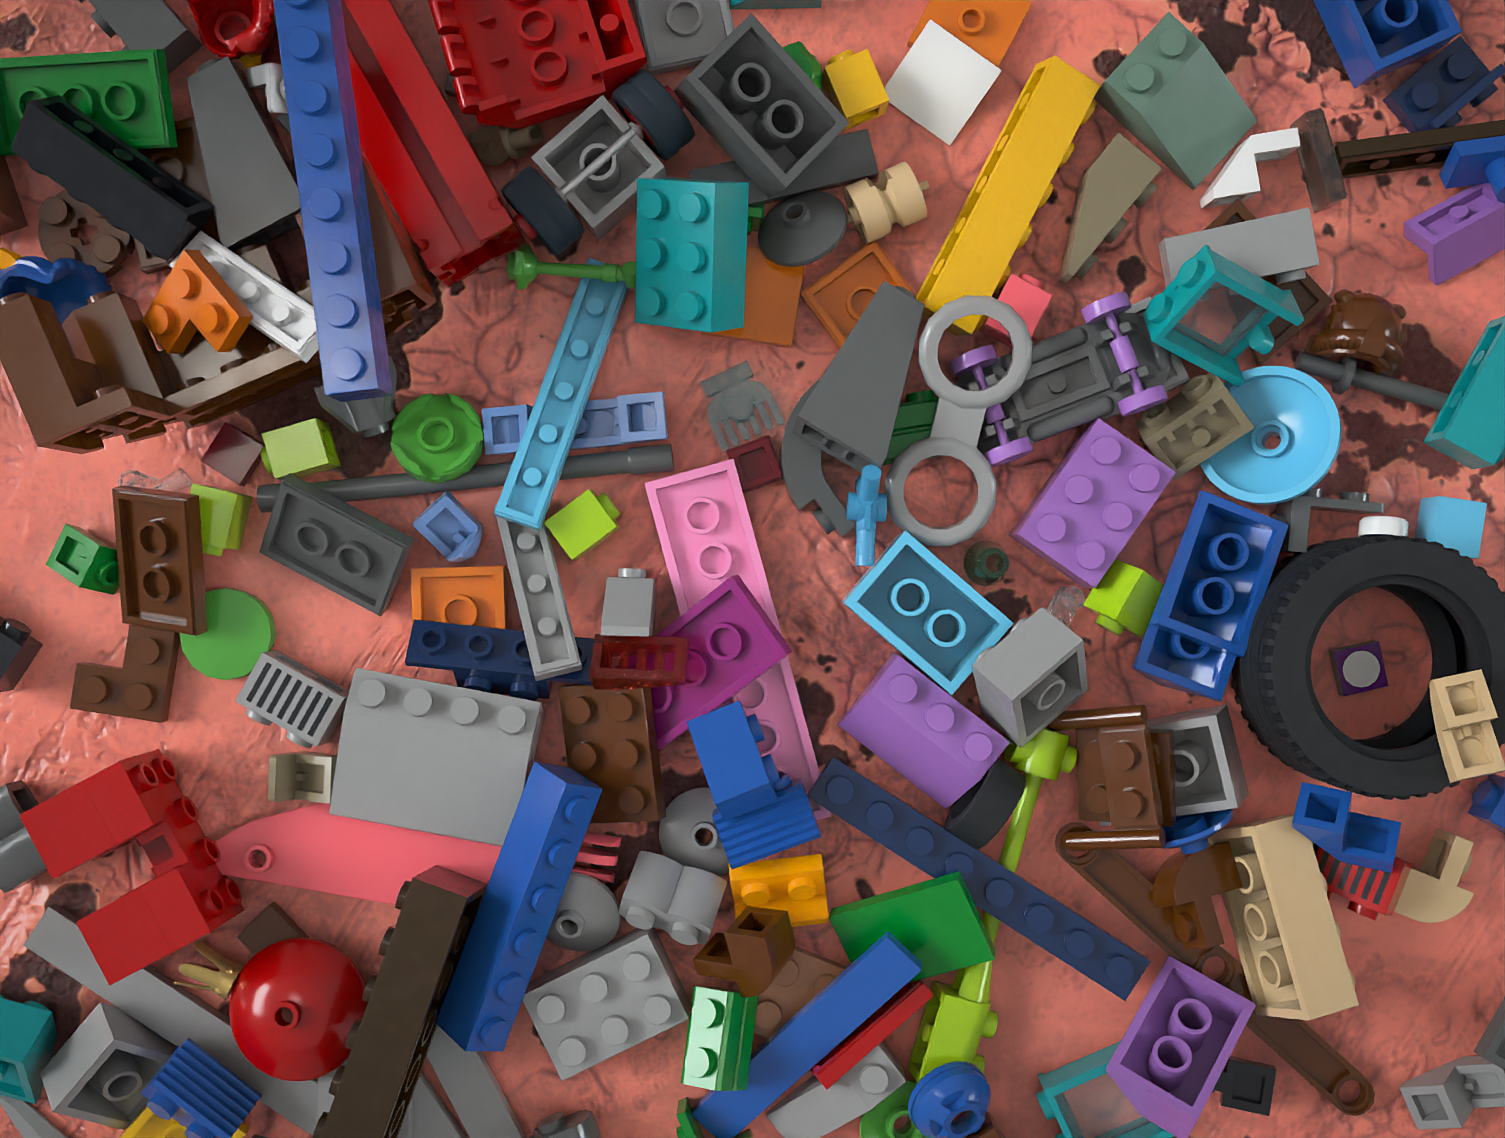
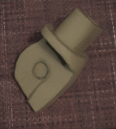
(499, 144)

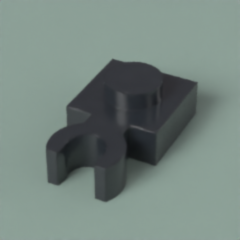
(1246, 1085)

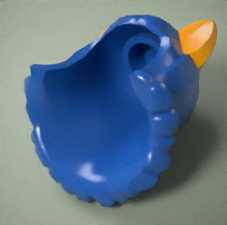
(62, 283)

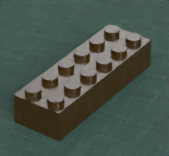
(402, 1006)

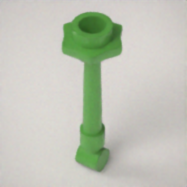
(525, 267)

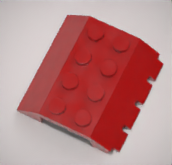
(535, 56)

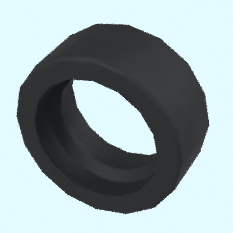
(986, 806)

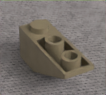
(1103, 195)

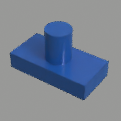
(1476, 163)

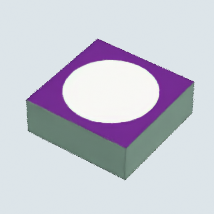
(1358, 668)

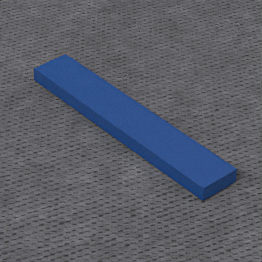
(811, 1035)

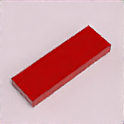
(871, 1032)

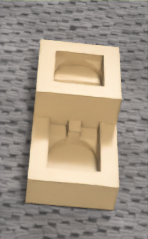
(1463, 726)

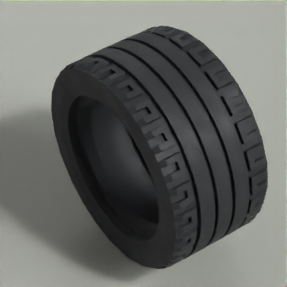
(1274, 681)

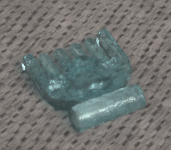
(736, 400)

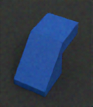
(1350, 837)

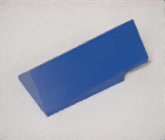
(1210, 597)

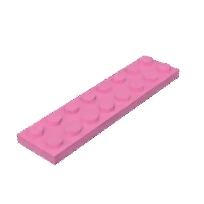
(704, 543)

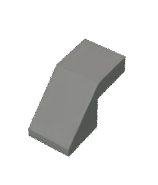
(1451, 1092)

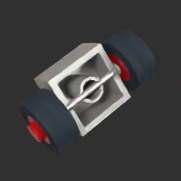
(598, 163)

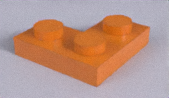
(195, 300)

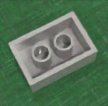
(606, 1001)

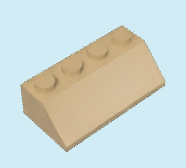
(1285, 923)

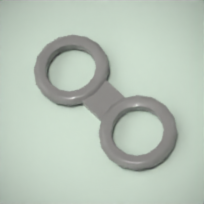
(958, 419)

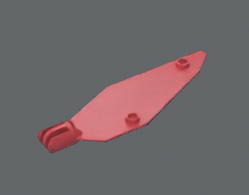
(365, 858)

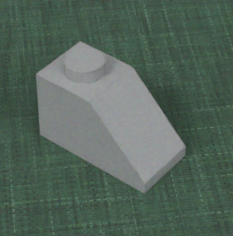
(629, 604)

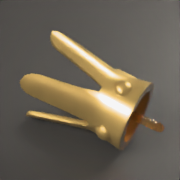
(218, 982)

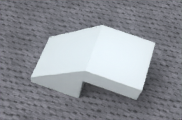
(1239, 175)

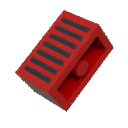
(1366, 888)

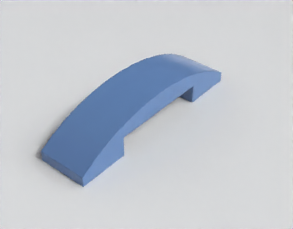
(603, 423)

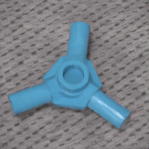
(866, 508)

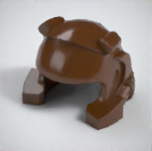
(1364, 329)

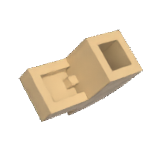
(1433, 891)

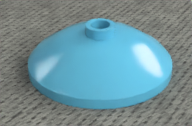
(1283, 405)

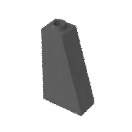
(242, 158)
(862, 388)

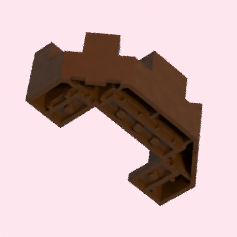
(132, 390)

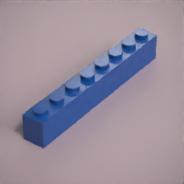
(333, 199)

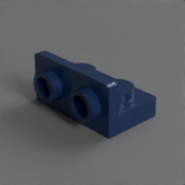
(1442, 88)

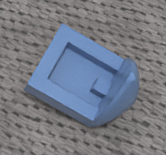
(450, 528)

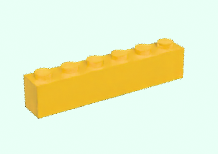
(1010, 189)

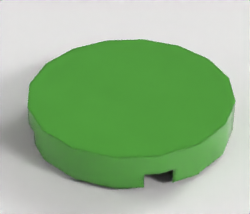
(437, 437)
(236, 635)

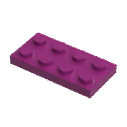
(727, 651)

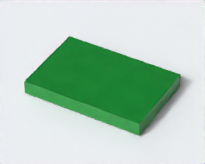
(929, 918)

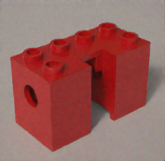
(108, 811)

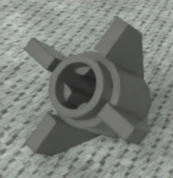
(362, 415)

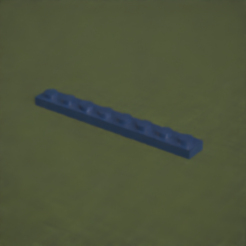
(988, 881)

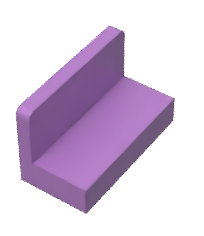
(1459, 231)

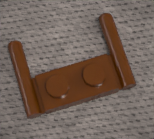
(1128, 779)

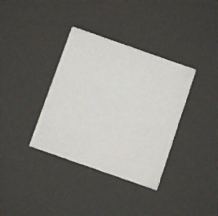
(940, 82)

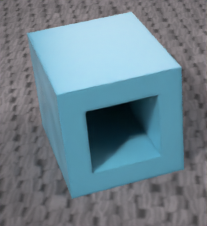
(1452, 523)

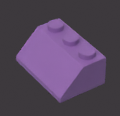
(923, 732)
(1178, 1046)

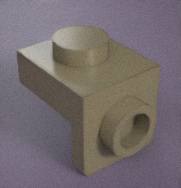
(301, 776)

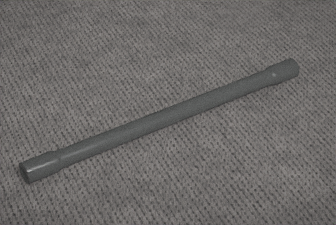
(633, 461)

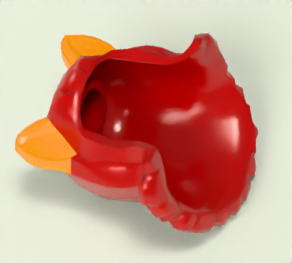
(235, 28)

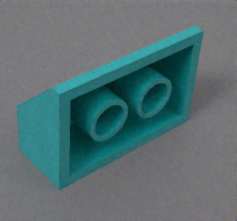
(25, 1048)

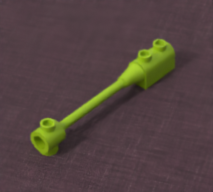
(961, 1011)

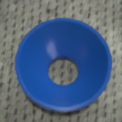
(946, 1094)

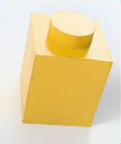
(855, 87)

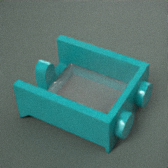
(1216, 313)
(1090, 1101)

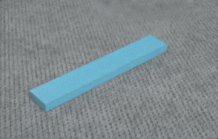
(561, 402)

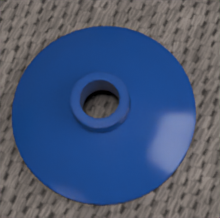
(1192, 830)

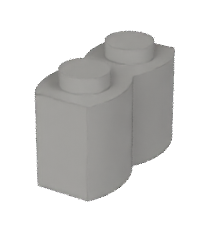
(672, 898)

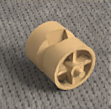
(890, 200)

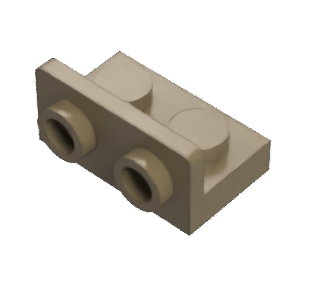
(1193, 424)

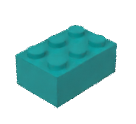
(691, 253)

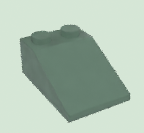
(1177, 101)

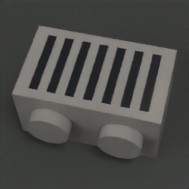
(294, 699)

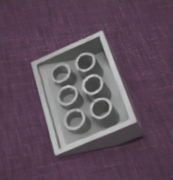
(433, 756)

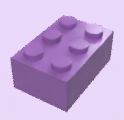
(1092, 503)

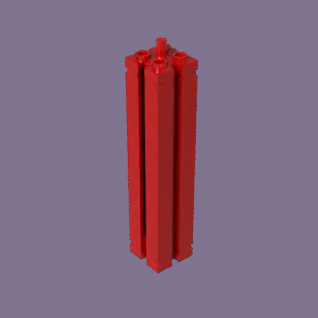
(422, 149)

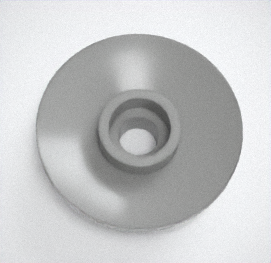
(678, 829)
(585, 915)

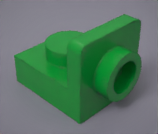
(85, 560)

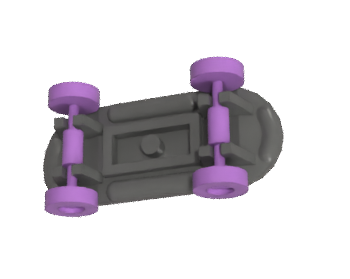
(1071, 379)

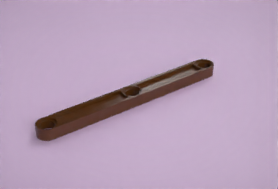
(1287, 1037)

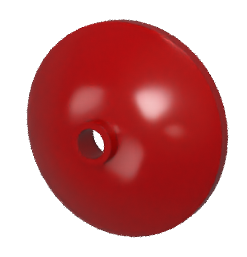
(325, 1000)

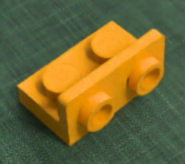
(783, 884)

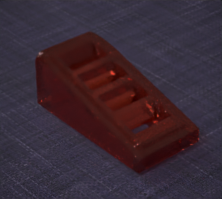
(608, 678)

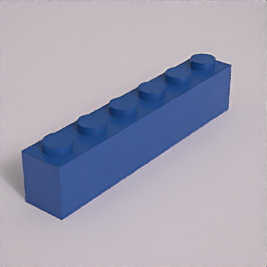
(518, 907)

